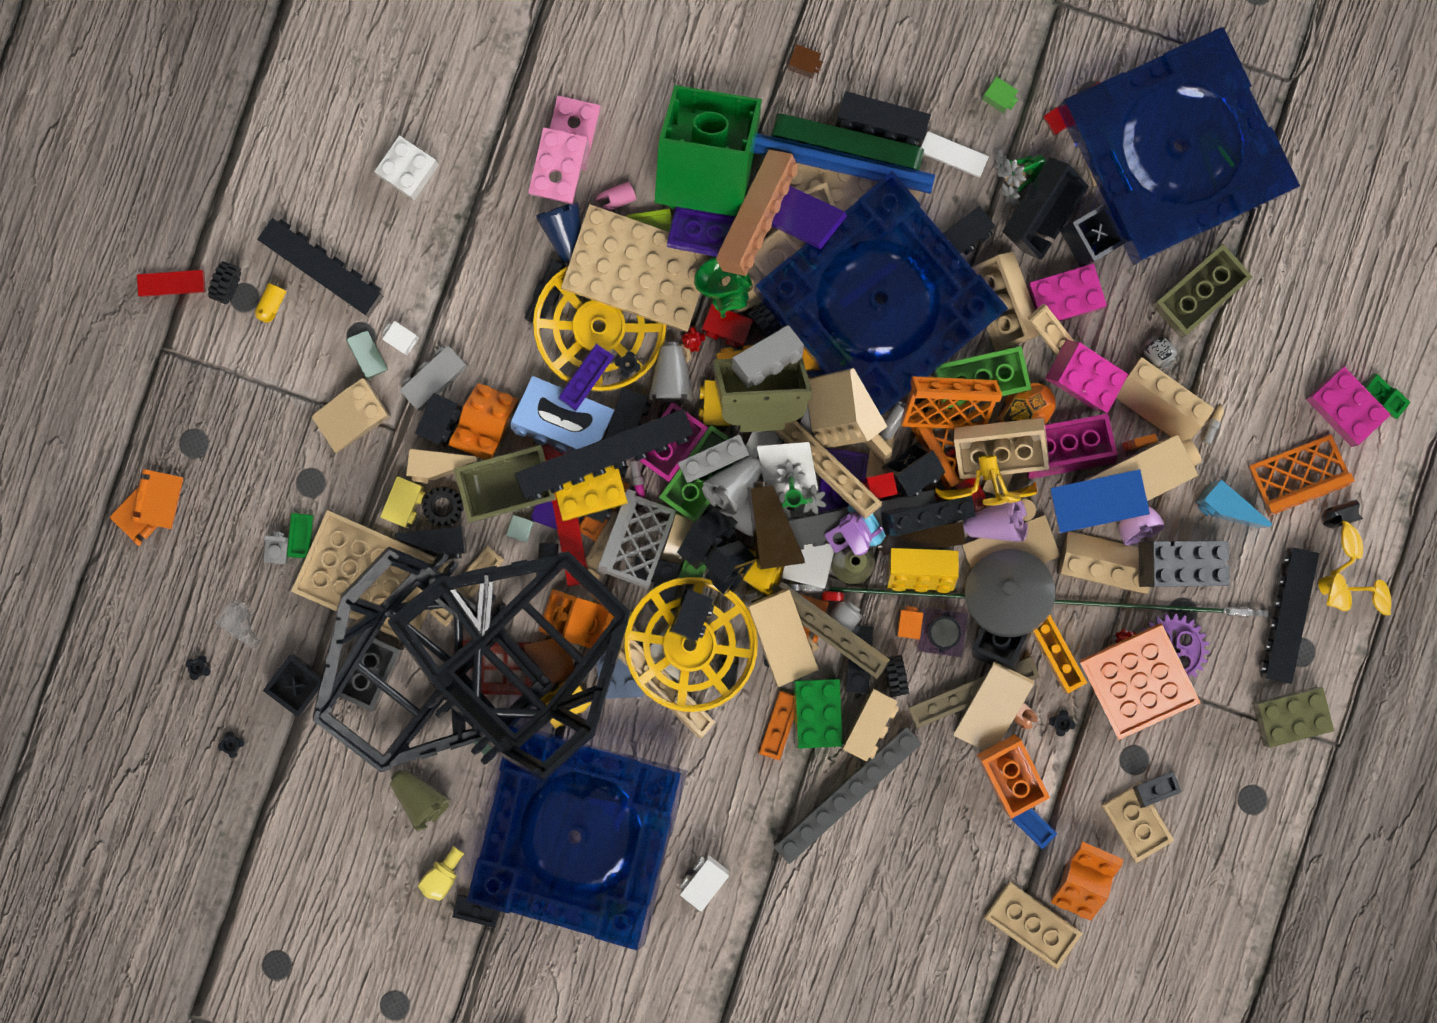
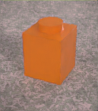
(909, 623)

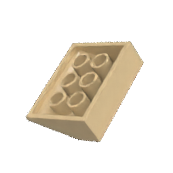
(842, 410)

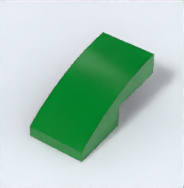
(1387, 396)

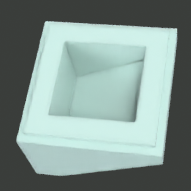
(520, 528)

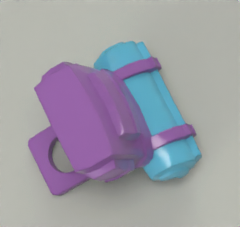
(858, 532)

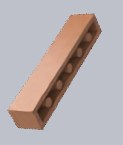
(757, 212)

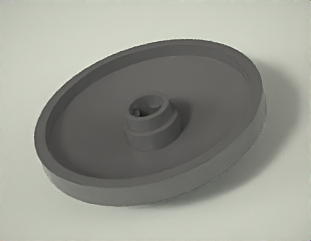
(1010, 593)

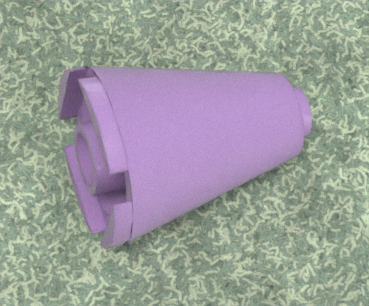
(999, 523)

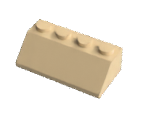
(1008, 283)
(1163, 401)
(1017, 444)
(1101, 562)

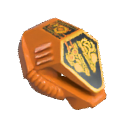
(1029, 404)

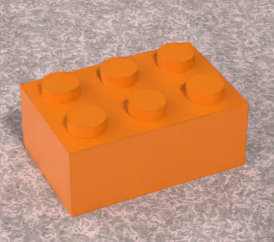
(1013, 776)

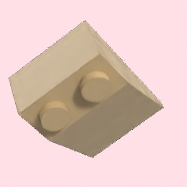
(350, 415)
(434, 465)

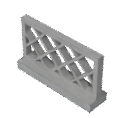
(617, 538)

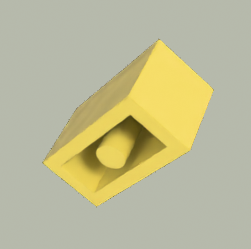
(403, 502)

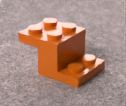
(483, 422)
(576, 618)
(1086, 881)

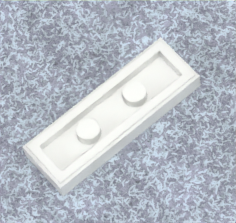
(954, 154)

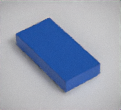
(1035, 827)

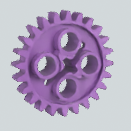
(1194, 649)

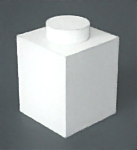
(399, 337)

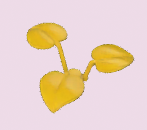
(990, 471)
(1335, 584)

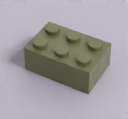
(1293, 717)

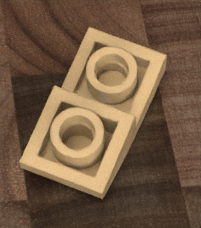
(676, 535)

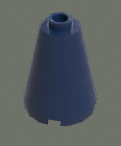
(562, 228)

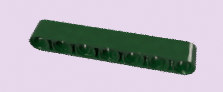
(847, 141)

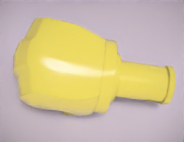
(441, 877)

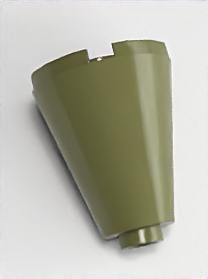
(849, 573)
(418, 799)

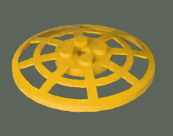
(587, 337)
(690, 660)

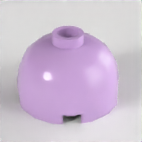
(1135, 528)

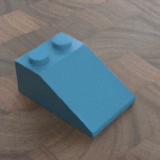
(1224, 503)

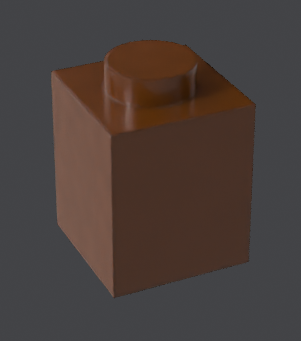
(805, 61)

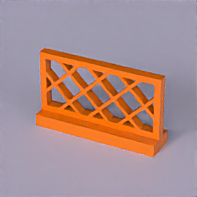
(953, 390)
(926, 437)
(1307, 493)

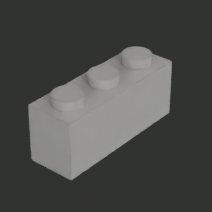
(768, 357)
(433, 377)
(713, 459)

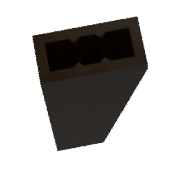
(772, 532)
(931, 538)

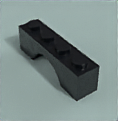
(917, 518)

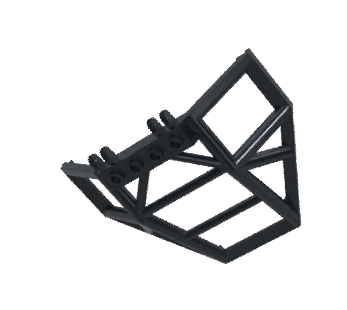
(482, 630)
(333, 683)

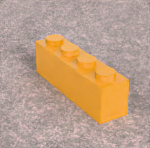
(1058, 656)

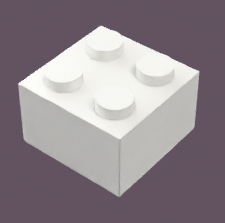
(406, 168)
(704, 882)

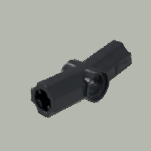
(553, 268)

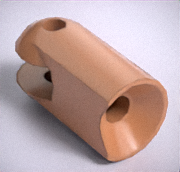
(1029, 715)

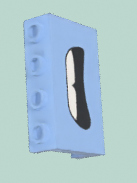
(555, 423)

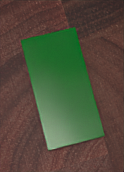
(300, 535)

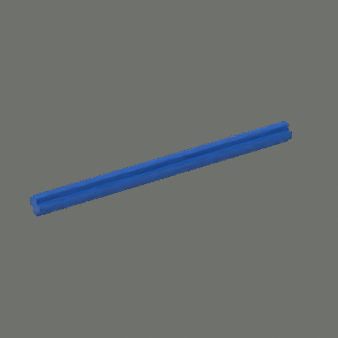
(845, 163)

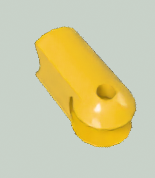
(269, 303)

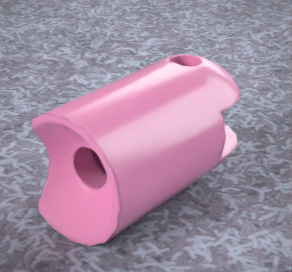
(618, 196)

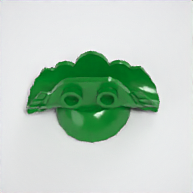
(729, 297)

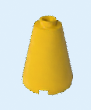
(763, 578)

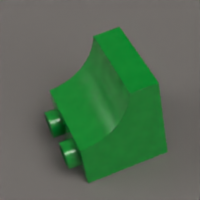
(706, 150)

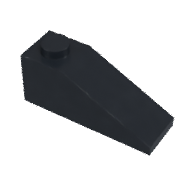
(446, 540)
(856, 677)

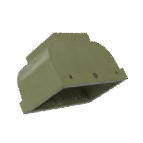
(766, 405)
(491, 488)

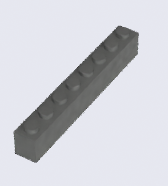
(812, 527)
(847, 794)

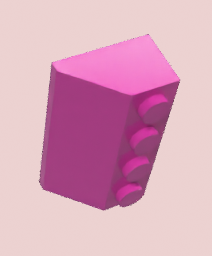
(1078, 445)

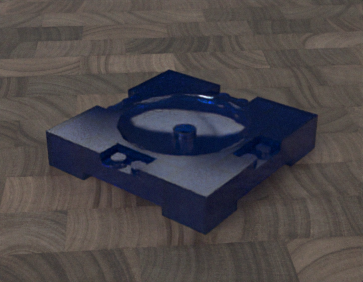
(1187, 98)
(892, 251)
(590, 886)

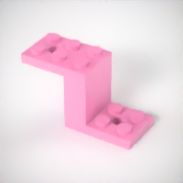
(564, 150)

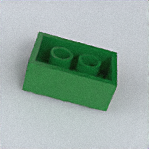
(817, 713)

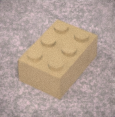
(870, 725)

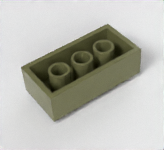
(1202, 291)

